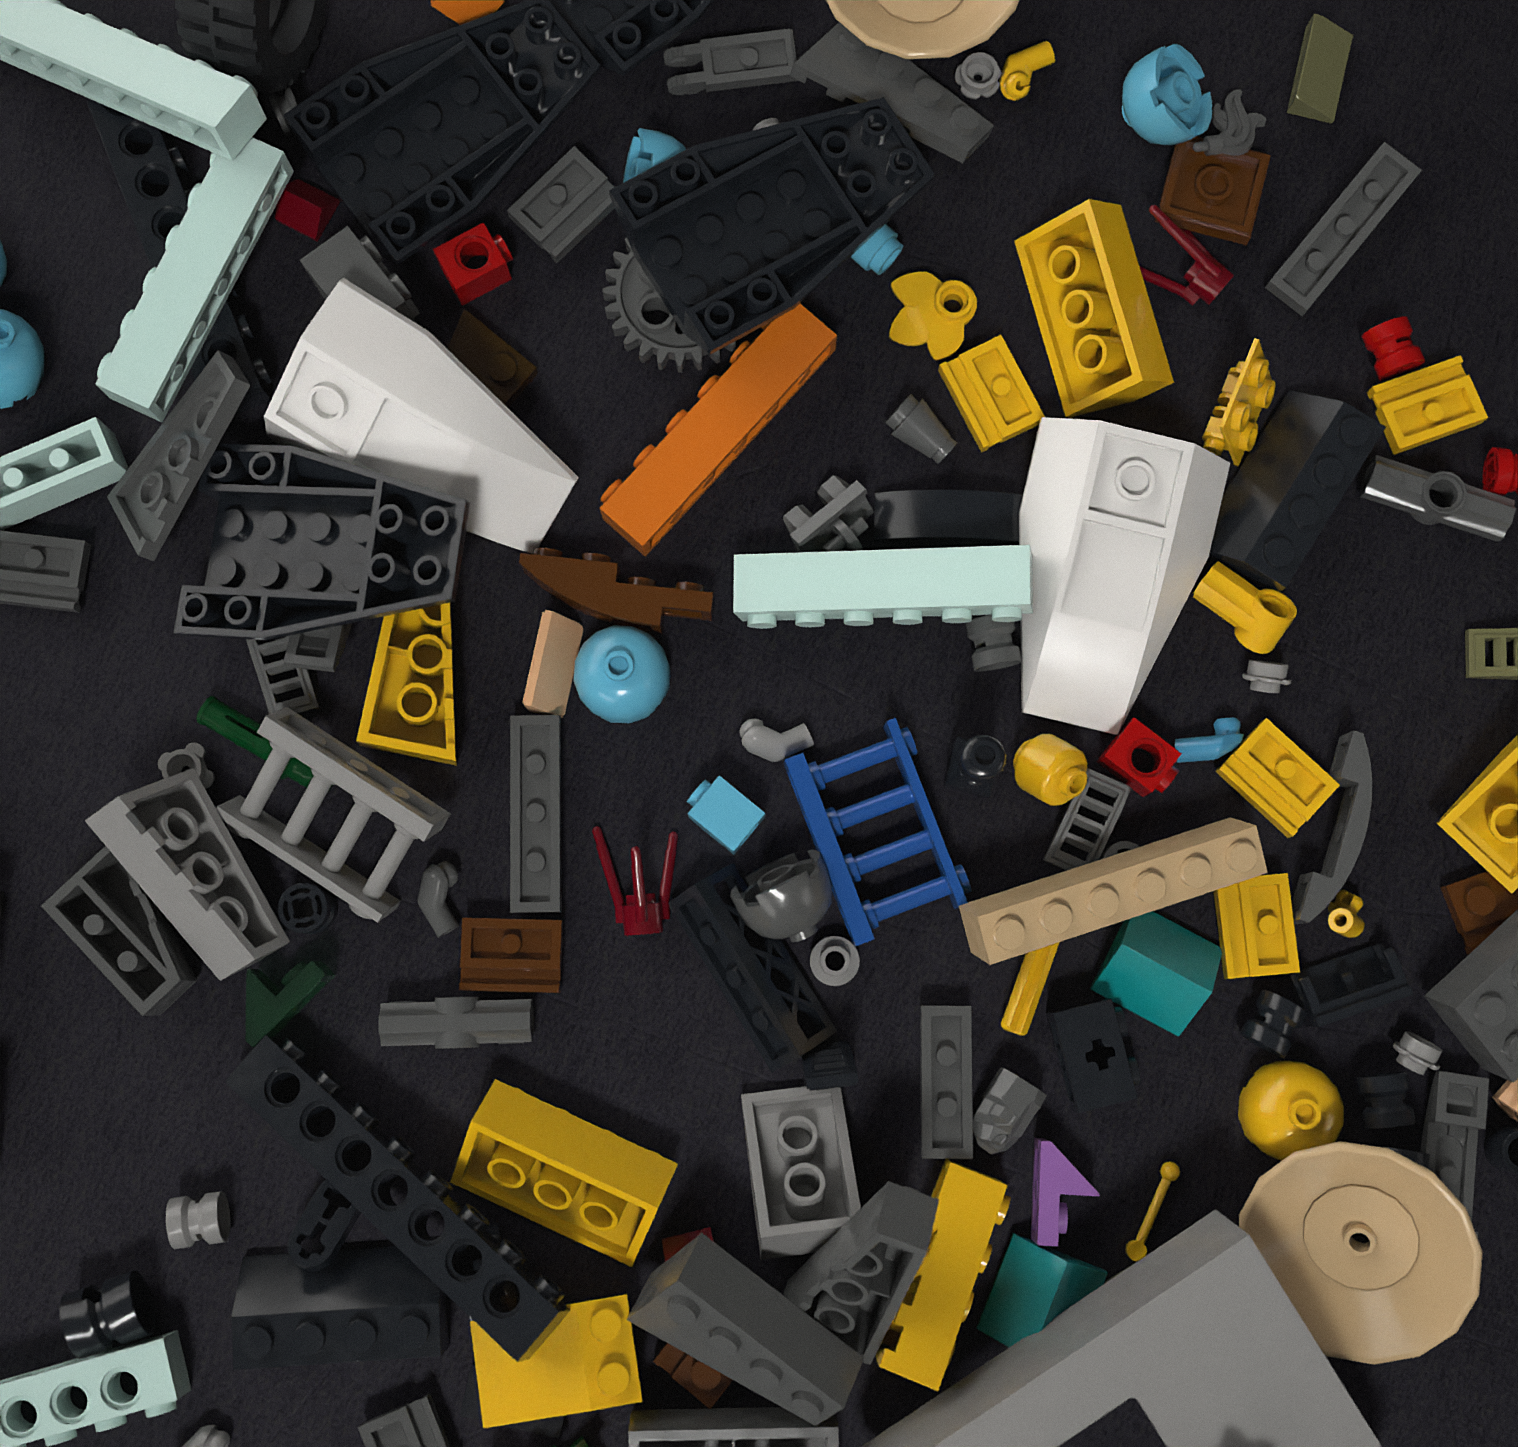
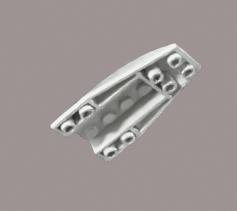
(402, 405)
(1115, 548)

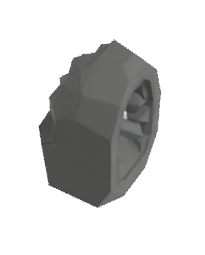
(1005, 1111)

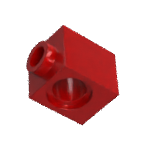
(468, 282)
(1118, 758)

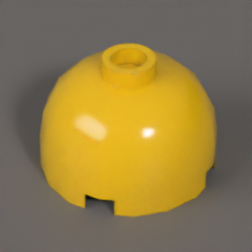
(1290, 1109)

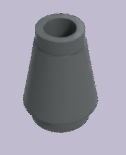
(921, 429)

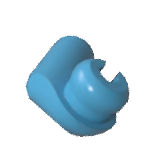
(1206, 748)

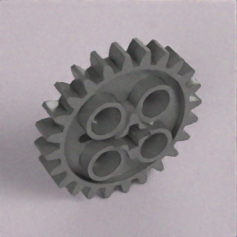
(632, 300)

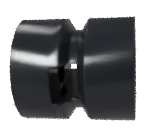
(97, 1316)

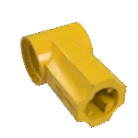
(1256, 614)

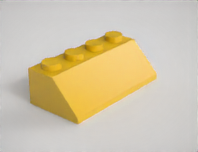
(1093, 309)
(562, 1172)

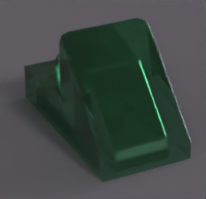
(272, 1009)

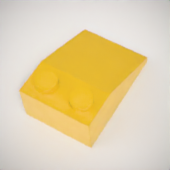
(1487, 818)
(577, 1369)

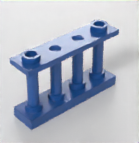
(846, 869)

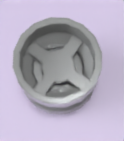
(195, 1219)

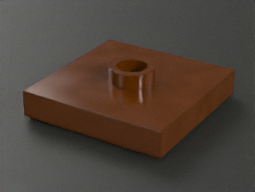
(1214, 192)

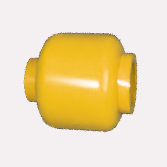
(1050, 769)

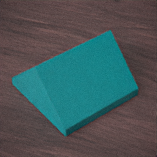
(1158, 971)
(1033, 1289)

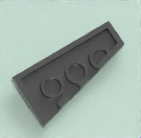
(173, 460)

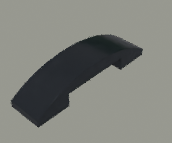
(946, 516)

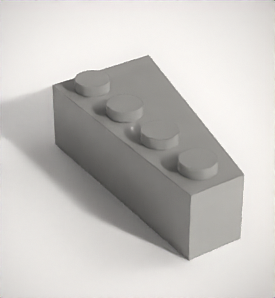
(191, 871)

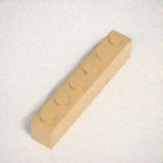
(1112, 889)

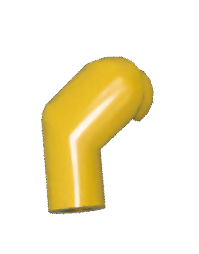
(1019, 69)
(1343, 914)

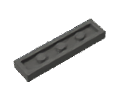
(1343, 229)
(535, 814)

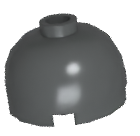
(786, 897)

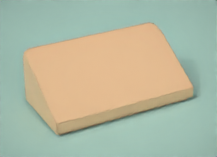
(552, 664)

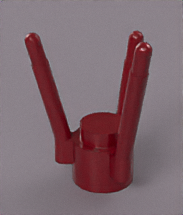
(1206, 276)
(641, 912)

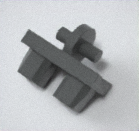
(836, 523)

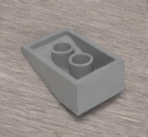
(798, 1168)

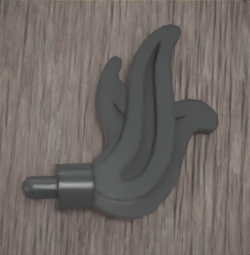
(1235, 128)

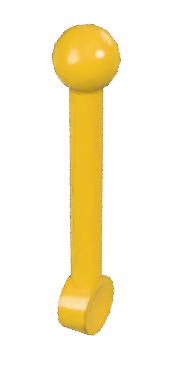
(1135, 1248)

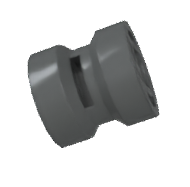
(992, 644)

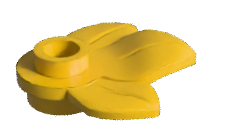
(925, 316)

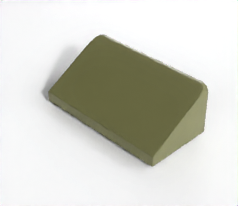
(1320, 70)

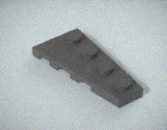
(918, 100)

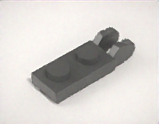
(733, 62)

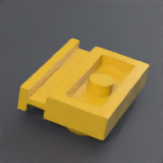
(991, 393)
(1427, 405)
(1277, 778)
(1257, 927)

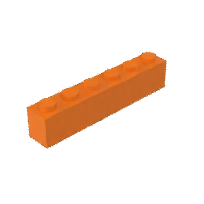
(716, 428)

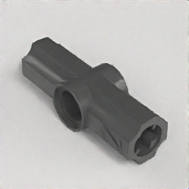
(1464, 507)
(456, 1022)

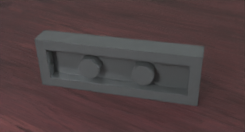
(946, 1082)

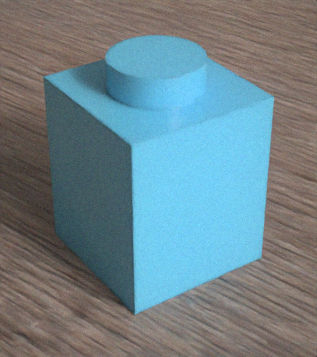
(724, 813)

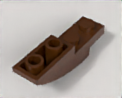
(596, 590)

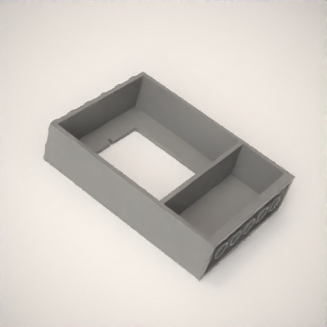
(1185, 1332)

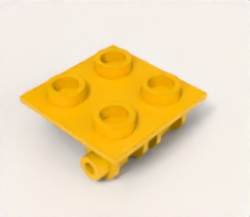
(1242, 396)

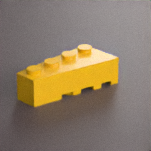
(412, 687)
(941, 1293)

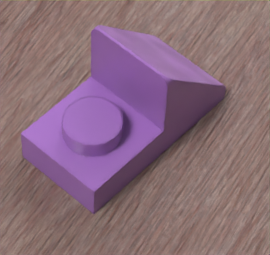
(1051, 1177)

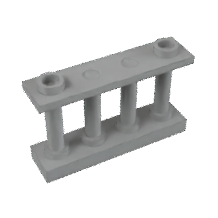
(372, 792)

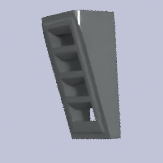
(266, 670)
(1111, 813)

